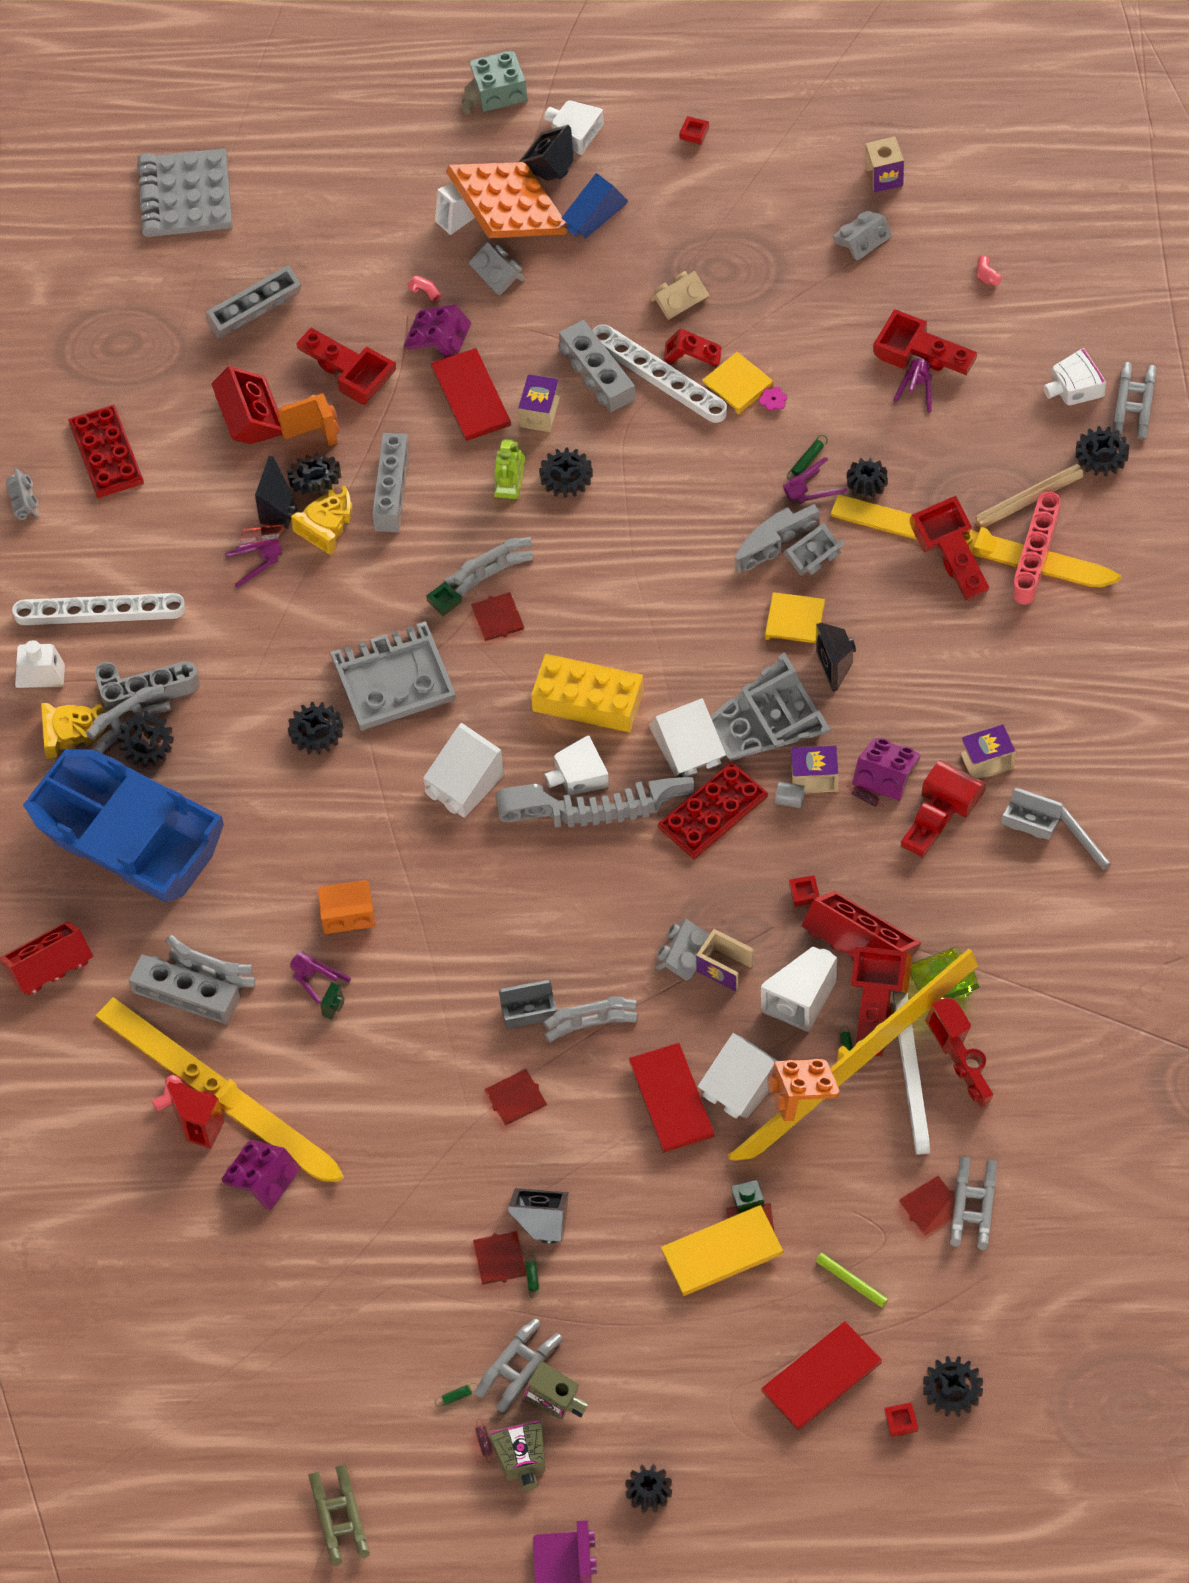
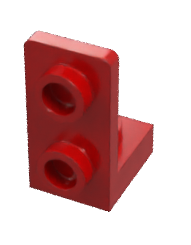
(693, 345)

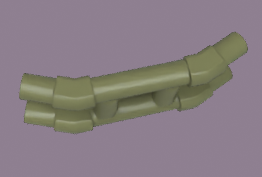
(324, 1507)

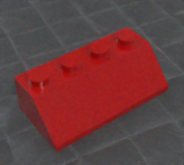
(850, 925)

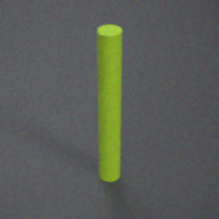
(852, 1280)

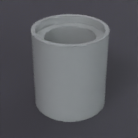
(790, 794)

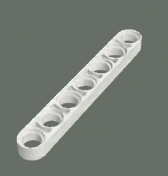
(664, 383)
(110, 614)
(912, 1082)

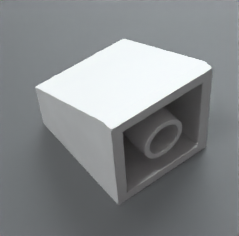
(688, 738)
(464, 771)
(800, 988)
(738, 1077)

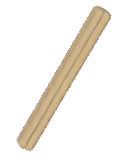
(1028, 496)

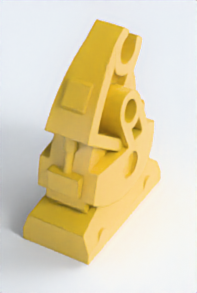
(324, 520)
(67, 726)

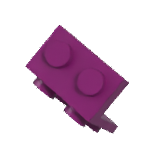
(439, 327)
(885, 768)
(263, 1171)
(565, 1556)

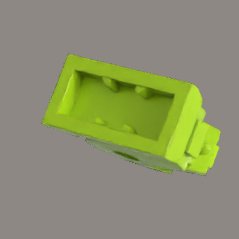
(509, 470)

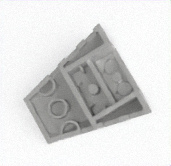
(768, 713)

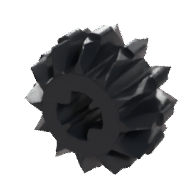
(867, 478)
(638, 1492)

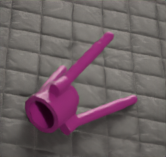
(917, 375)
(796, 487)
(267, 549)
(307, 967)

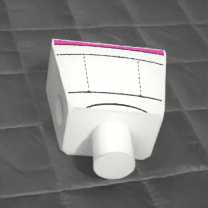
(1076, 380)

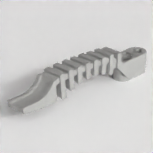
(532, 802)

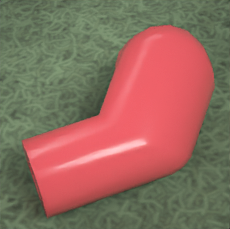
(986, 273)
(426, 285)
(164, 1100)

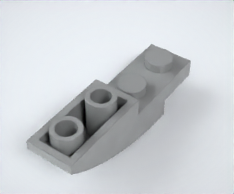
(766, 539)

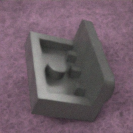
(527, 1003)

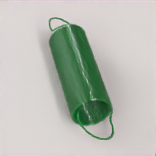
(846, 1039)
(532, 1277)
(456, 1394)

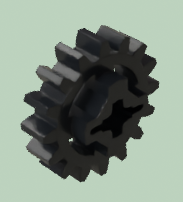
(1102, 449)
(566, 472)
(314, 474)
(317, 730)
(136, 742)
(950, 1375)

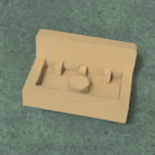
(680, 295)

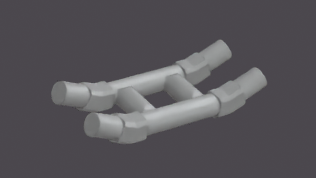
(1143, 408)
(468, 581)
(132, 703)
(221, 970)
(608, 1011)
(985, 1194)
(517, 1380)

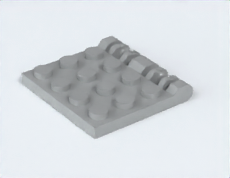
(187, 193)
(395, 678)

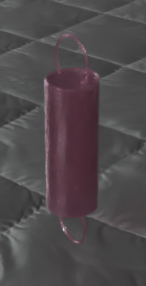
(865, 796)
(484, 1441)

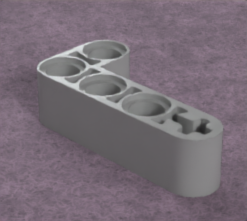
(178, 678)

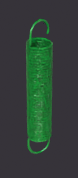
(807, 457)

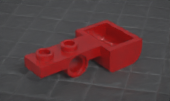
(908, 336)
(360, 373)
(944, 527)
(949, 793)
(878, 974)
(950, 1029)

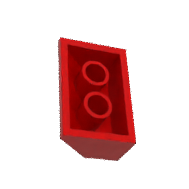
(247, 405)
(47, 958)

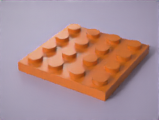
(507, 199)

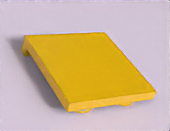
(738, 382)
(794, 617)

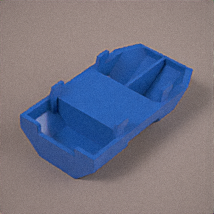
(125, 822)

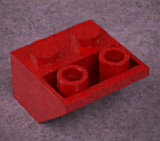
(197, 1113)

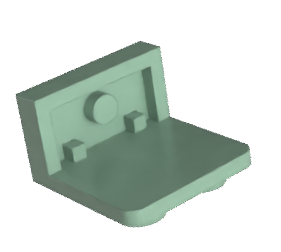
(499, 80)

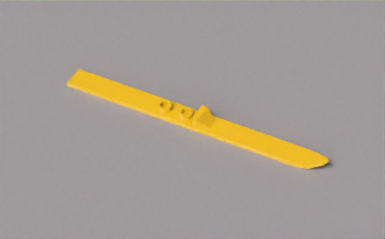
(980, 543)
(851, 1061)
(231, 1099)

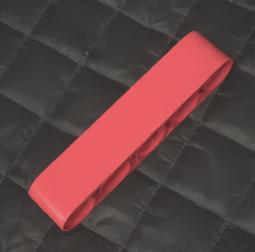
(1032, 556)

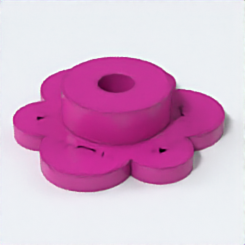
(773, 399)

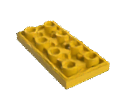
(722, 1250)

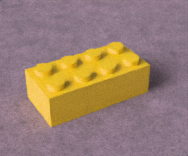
(587, 693)

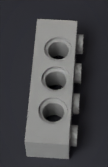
(253, 302)
(596, 366)
(391, 482)
(217, 1008)

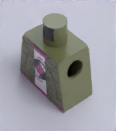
(553, 1393)
(520, 1452)

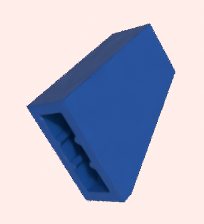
(593, 207)

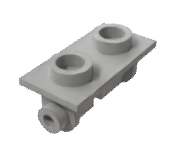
(20, 487)

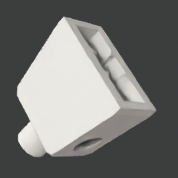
(583, 120)
(451, 209)
(39, 666)
(578, 769)

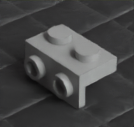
(863, 234)
(496, 267)
(813, 549)
(1032, 814)
(681, 949)

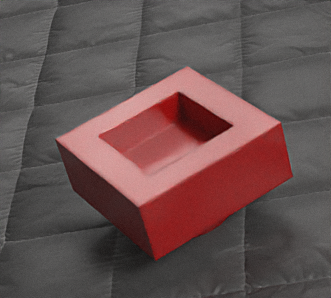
(694, 130)
(803, 890)
(901, 1419)

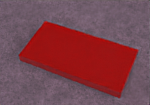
(471, 394)
(106, 451)
(712, 810)
(671, 1097)
(821, 1375)

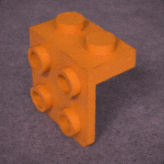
(309, 416)
(346, 907)
(800, 1081)

